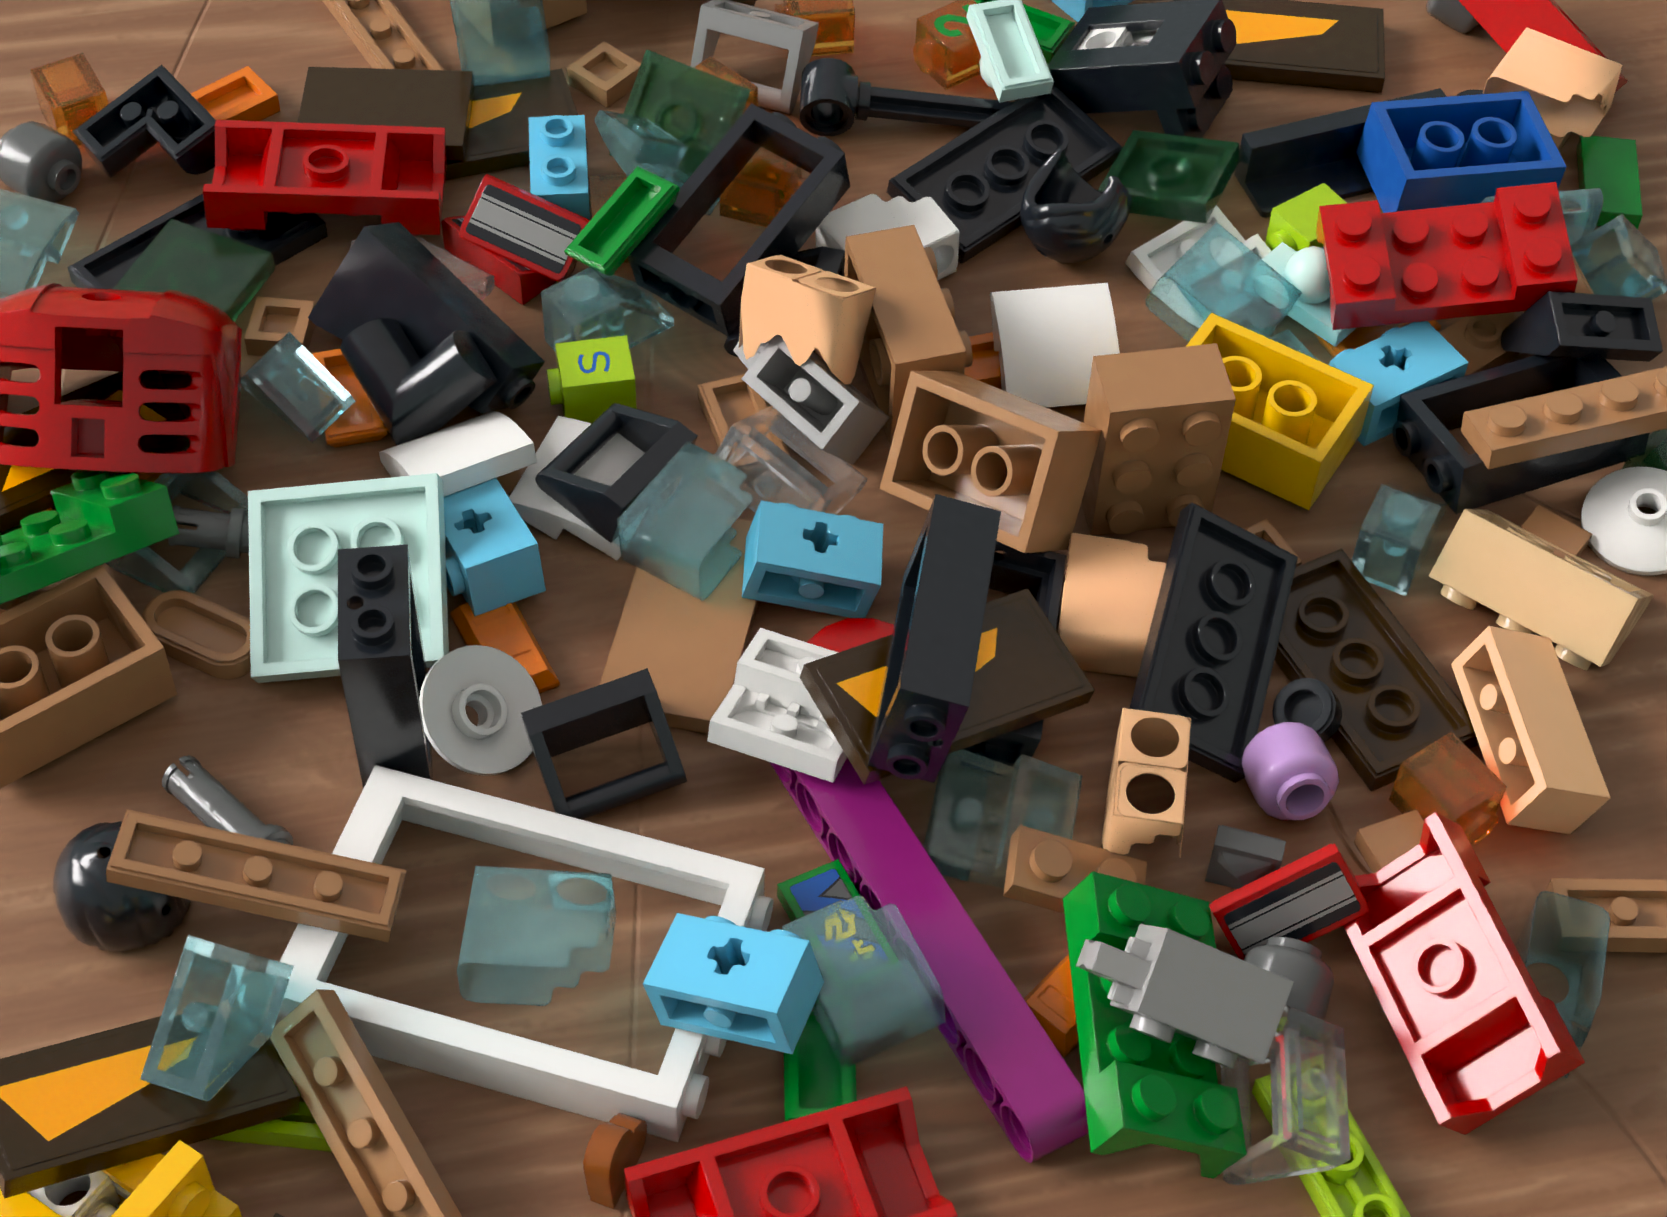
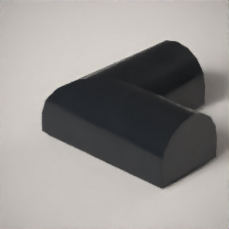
(150, 114)
(413, 393)

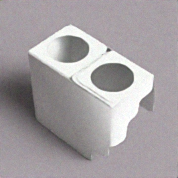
(873, 215)

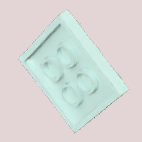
(296, 566)

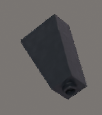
(402, 280)

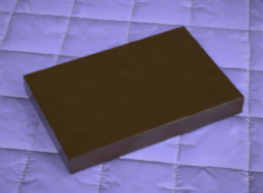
(392, 99)

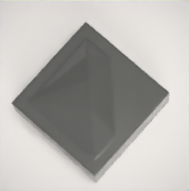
(1243, 857)

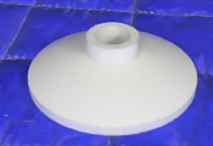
(1619, 529)
(497, 691)

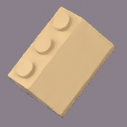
(1537, 591)

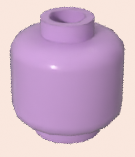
(1290, 771)

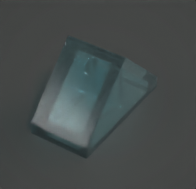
(297, 388)

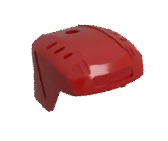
(129, 332)

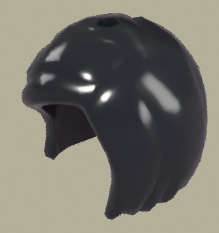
(1069, 216)
(106, 912)

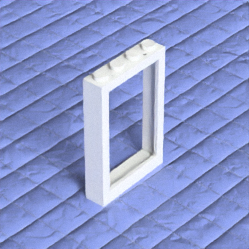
(496, 1057)

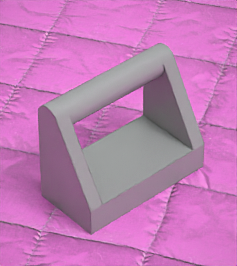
(764, 27)

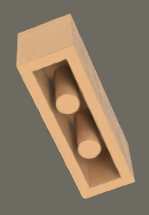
(1530, 730)

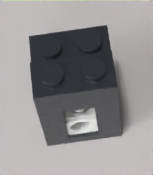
(1150, 59)

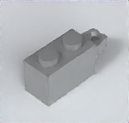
(813, 399)
(1193, 991)

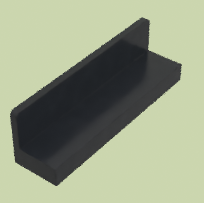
(1304, 154)

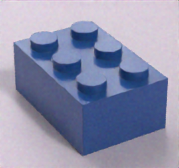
(1455, 149)

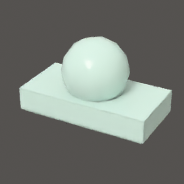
(1009, 50)
(1309, 274)

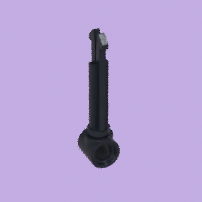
(834, 98)

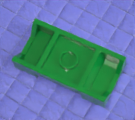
(93, 523)
(1133, 1083)

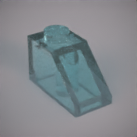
(1620, 261)
(601, 307)
(1396, 536)
(214, 1017)

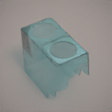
(501, 39)
(1225, 280)
(684, 522)
(534, 933)
(1574, 940)
(873, 979)

